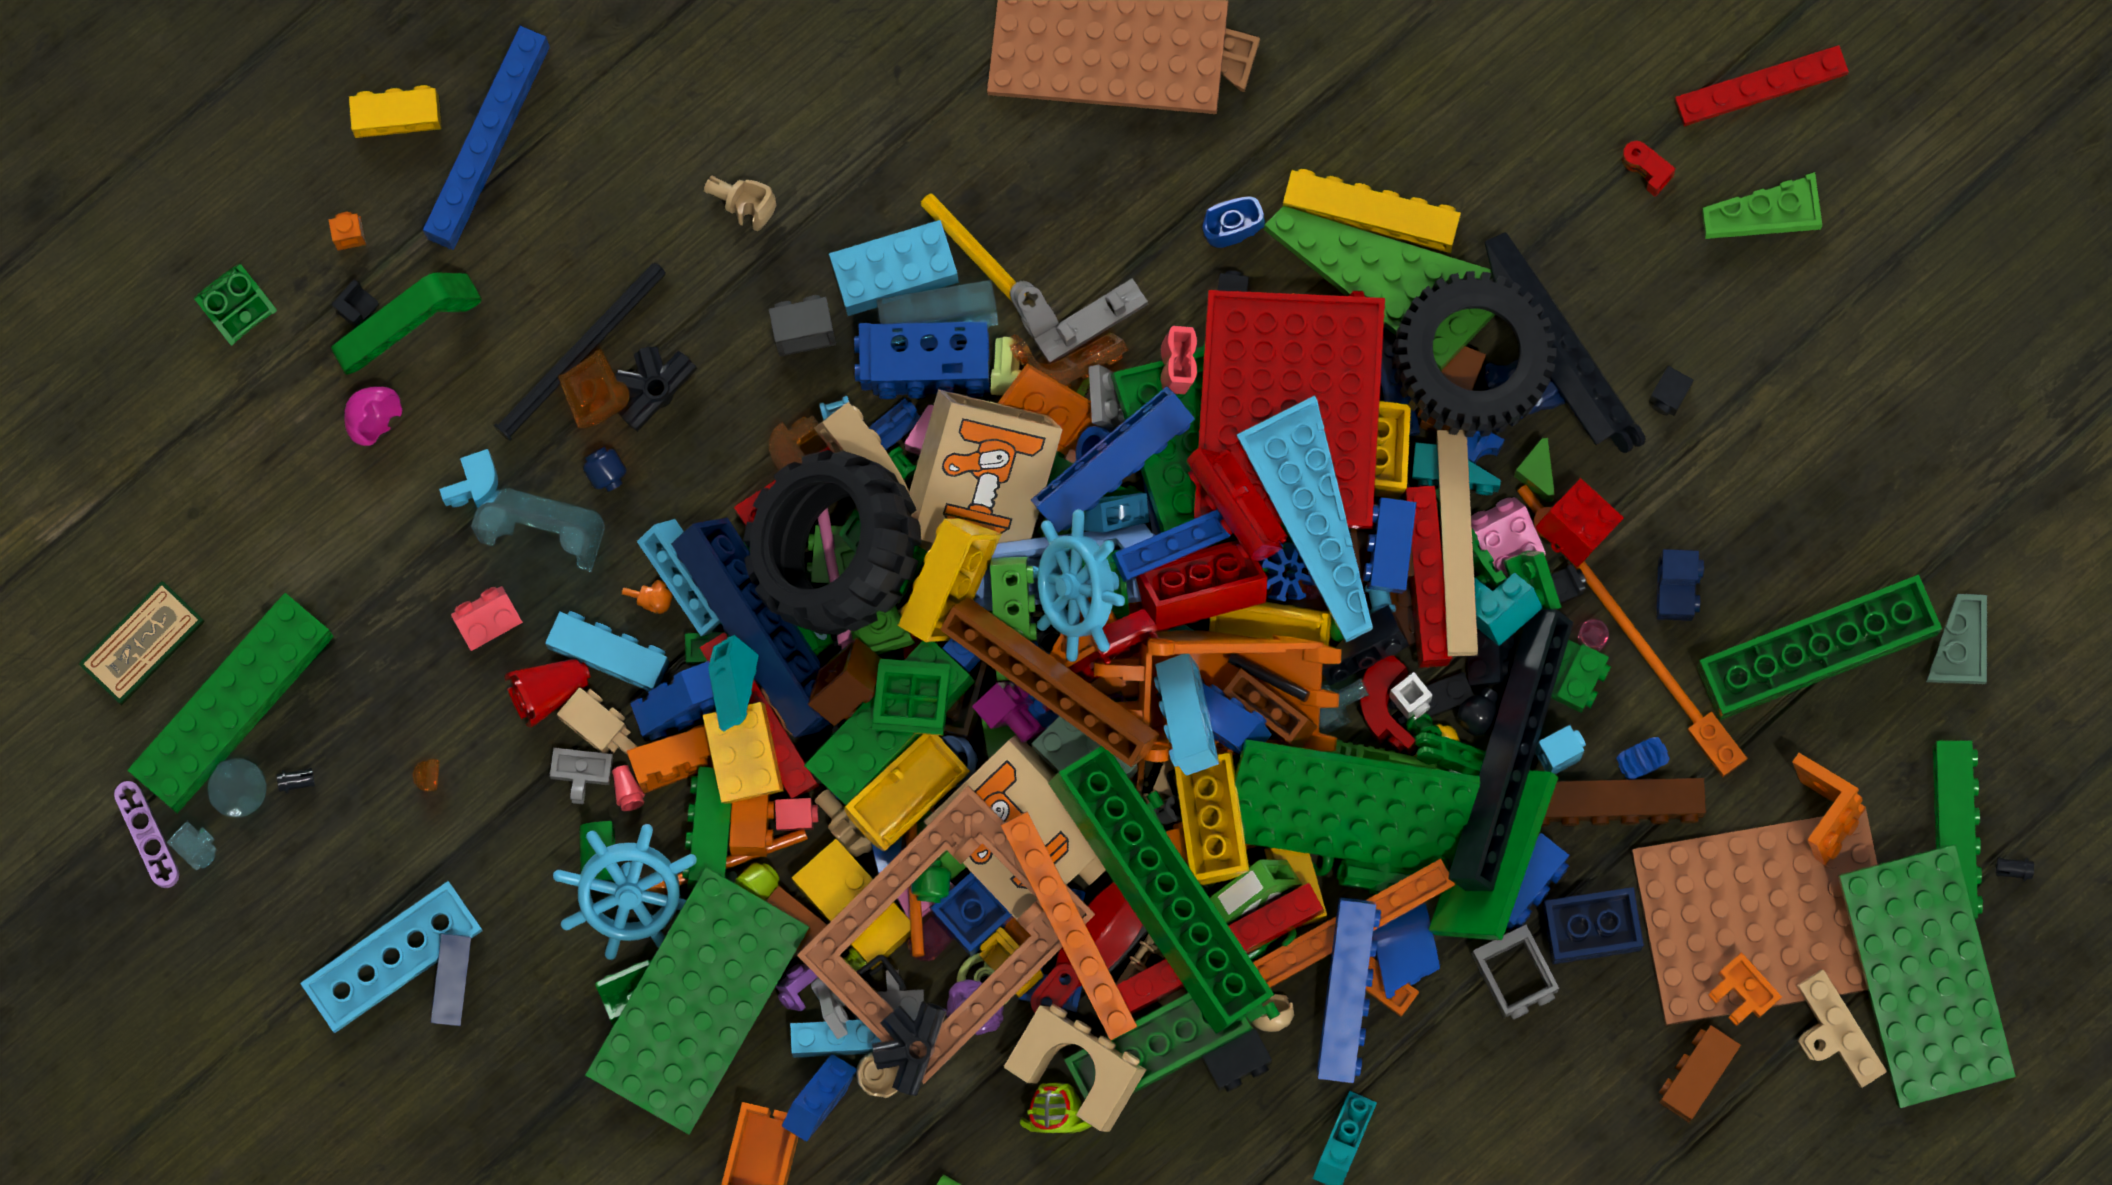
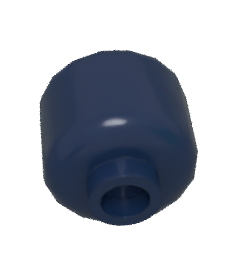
(604, 469)

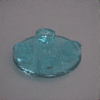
(236, 788)

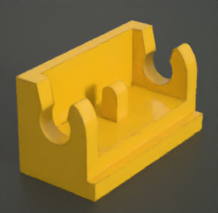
(998, 950)

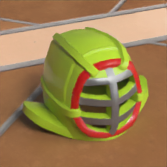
(1055, 1110)

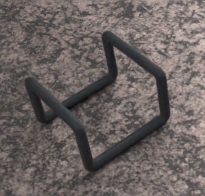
(884, 964)

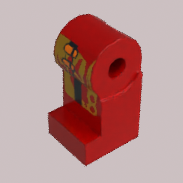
(1650, 165)

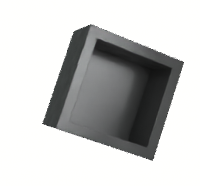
(802, 325)

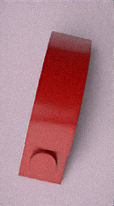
(1379, 681)

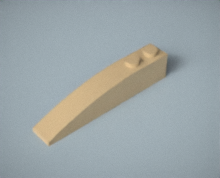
(847, 432)

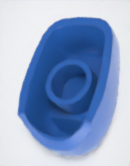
(1233, 221)

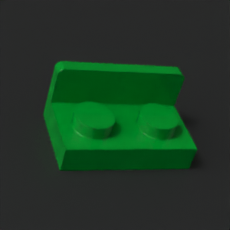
(1535, 571)

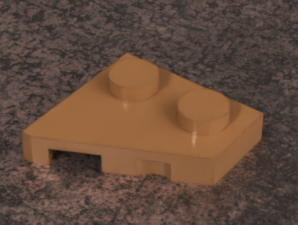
(1239, 57)

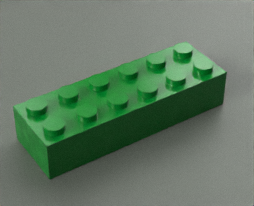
(860, 754)
(1162, 1043)

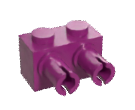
(1009, 706)

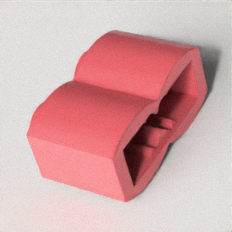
(1178, 359)

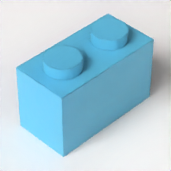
(1560, 750)

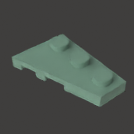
(1963, 644)

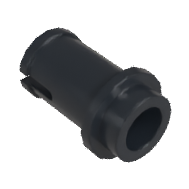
(295, 780)
(2015, 868)

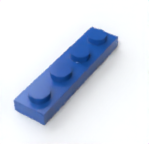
(1170, 545)

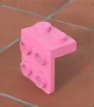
(1506, 531)

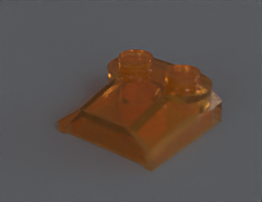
(593, 391)

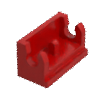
(1126, 633)

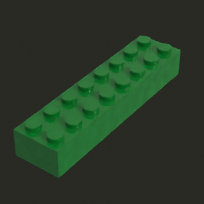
(1818, 647)
(230, 703)

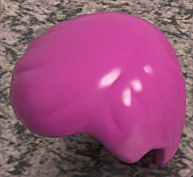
(369, 413)

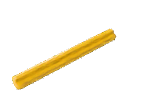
(969, 244)

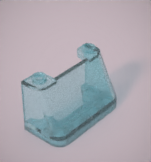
(579, 527)

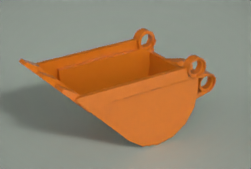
(1286, 656)

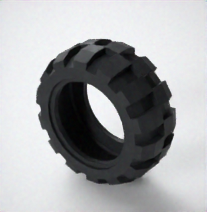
(782, 529)

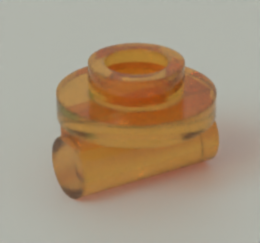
(426, 775)

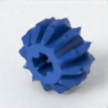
(1643, 758)

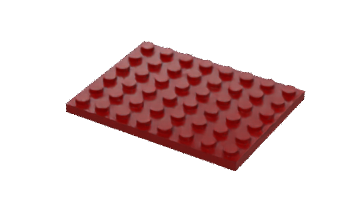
(1280, 351)

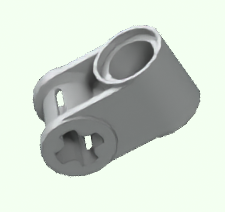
(1034, 312)

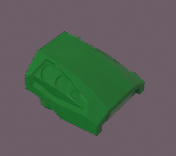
(234, 303)

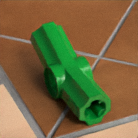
(1370, 876)

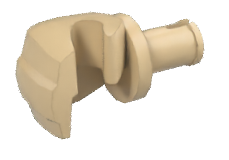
(744, 199)
(842, 826)

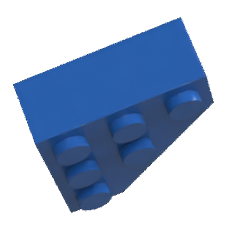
(675, 705)

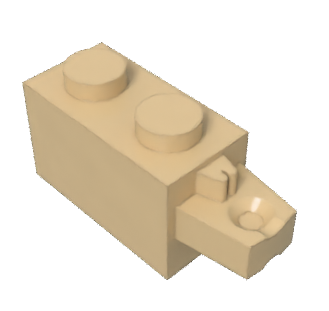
(595, 723)

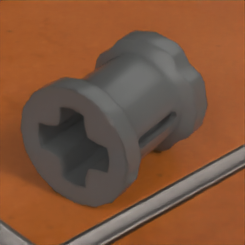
(1169, 810)

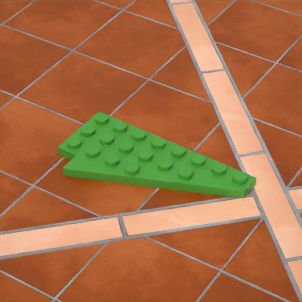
(1381, 269)

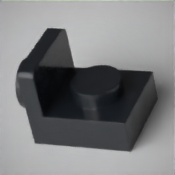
(1569, 583)

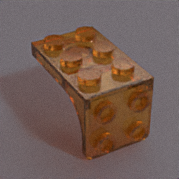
(1076, 365)

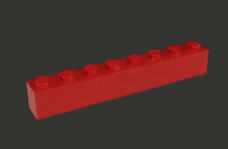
(1251, 933)

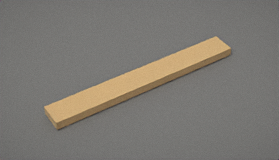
(1457, 544)

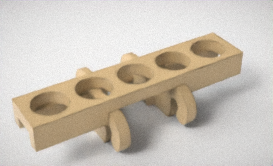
(1137, 966)

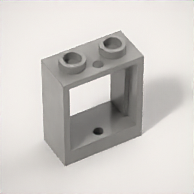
(1496, 947)

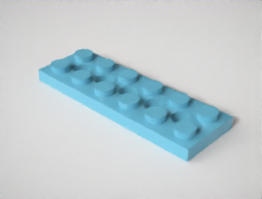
(371, 953)

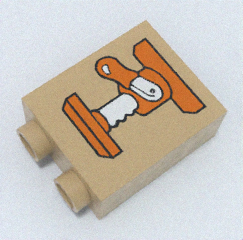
(982, 466)
(1010, 785)

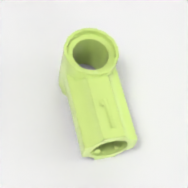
(1005, 367)

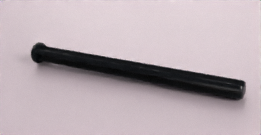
(580, 350)

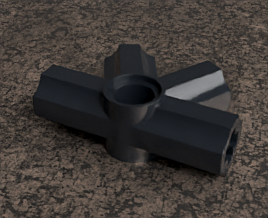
(652, 375)
(900, 1050)

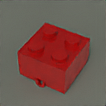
(1579, 522)

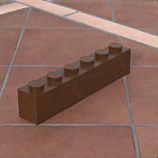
(1627, 801)

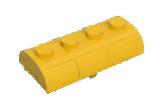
(1276, 619)
(905, 790)

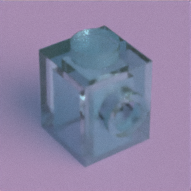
(193, 846)

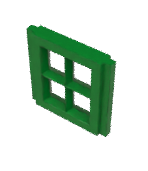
(908, 723)

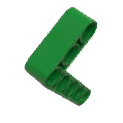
(402, 315)

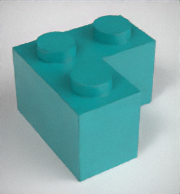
(1506, 608)

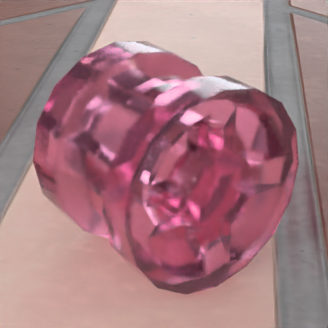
(1593, 629)

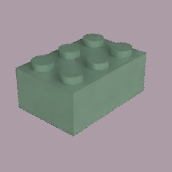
(1065, 744)

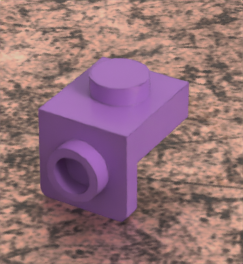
(796, 979)

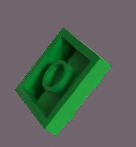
(1579, 675)

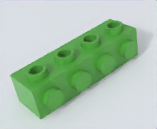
(1011, 596)

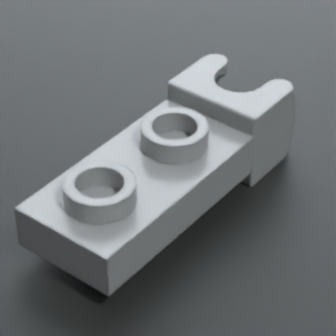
(831, 1008)

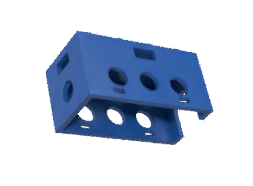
(924, 372)

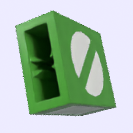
(1255, 889)

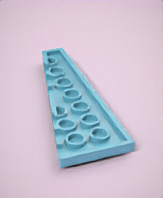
(1300, 480)

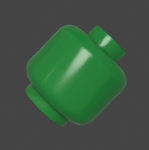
(932, 883)

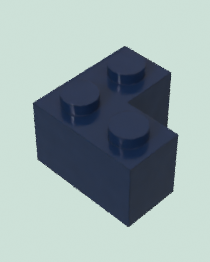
(1676, 584)

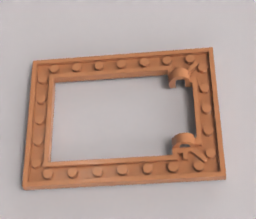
(960, 831)

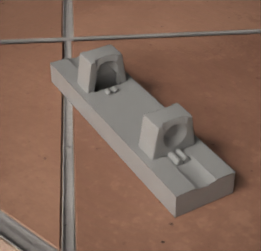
(1091, 321)

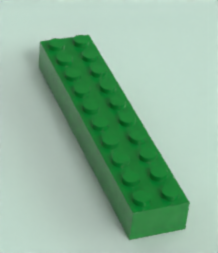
(1160, 888)

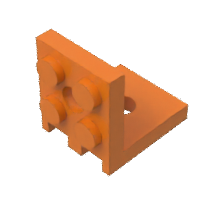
(1842, 815)

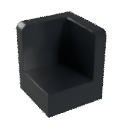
(355, 304)

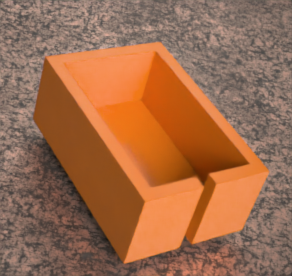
(760, 1148)

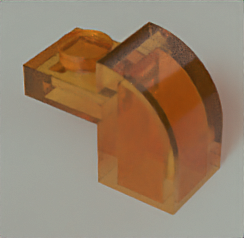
(785, 444)

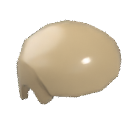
(1283, 1020)
(875, 1081)

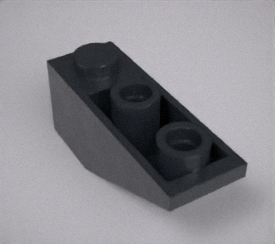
(1367, 649)

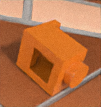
(347, 231)

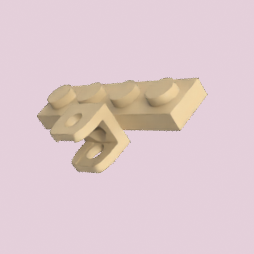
(1837, 1031)

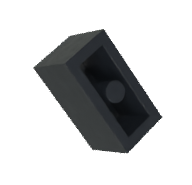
(1237, 1060)

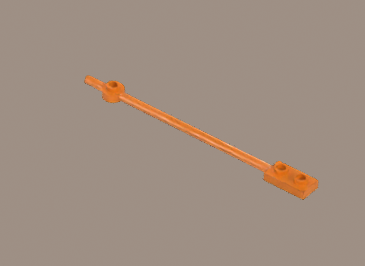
(1706, 730)

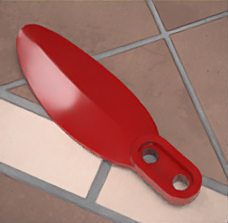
(1113, 931)

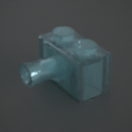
(1334, 718)

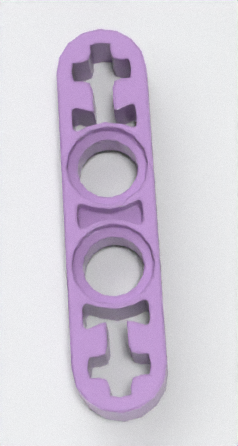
(150, 832)

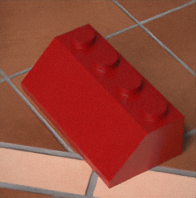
(1202, 586)

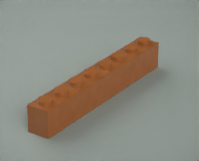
(1049, 681)

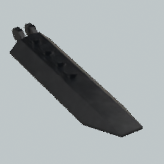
(1575, 370)

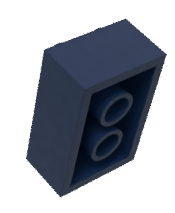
(1592, 925)

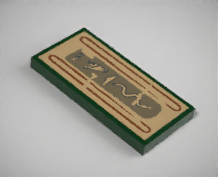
(141, 643)

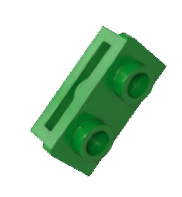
(618, 988)

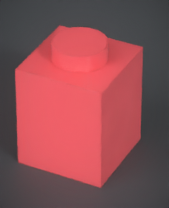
(795, 814)

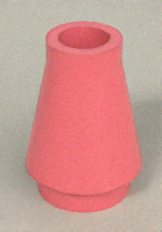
(627, 790)

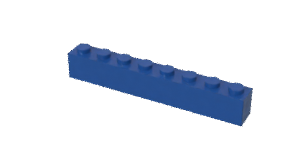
(486, 138)

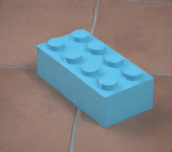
(894, 266)

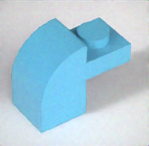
(480, 482)

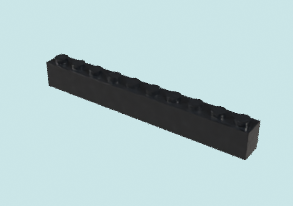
(1511, 750)

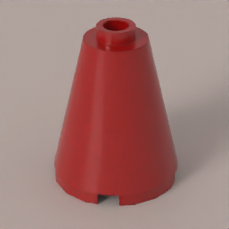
(545, 688)

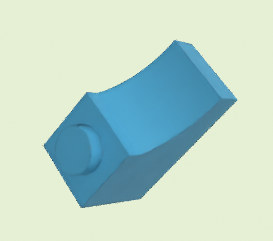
(1117, 513)

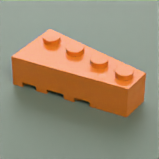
(671, 759)

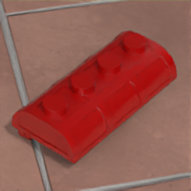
(1237, 502)

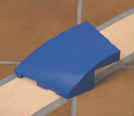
(1405, 950)

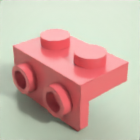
(486, 617)

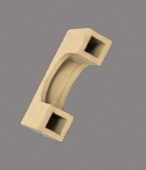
(1115, 1072)

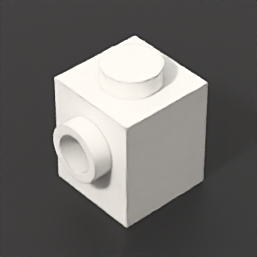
(1411, 696)

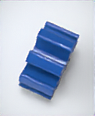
(1293, 575)

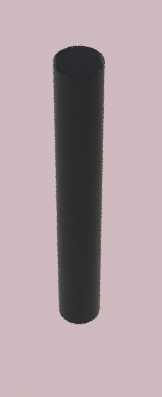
(1269, 677)

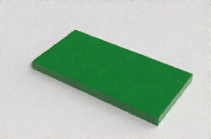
(1488, 912)

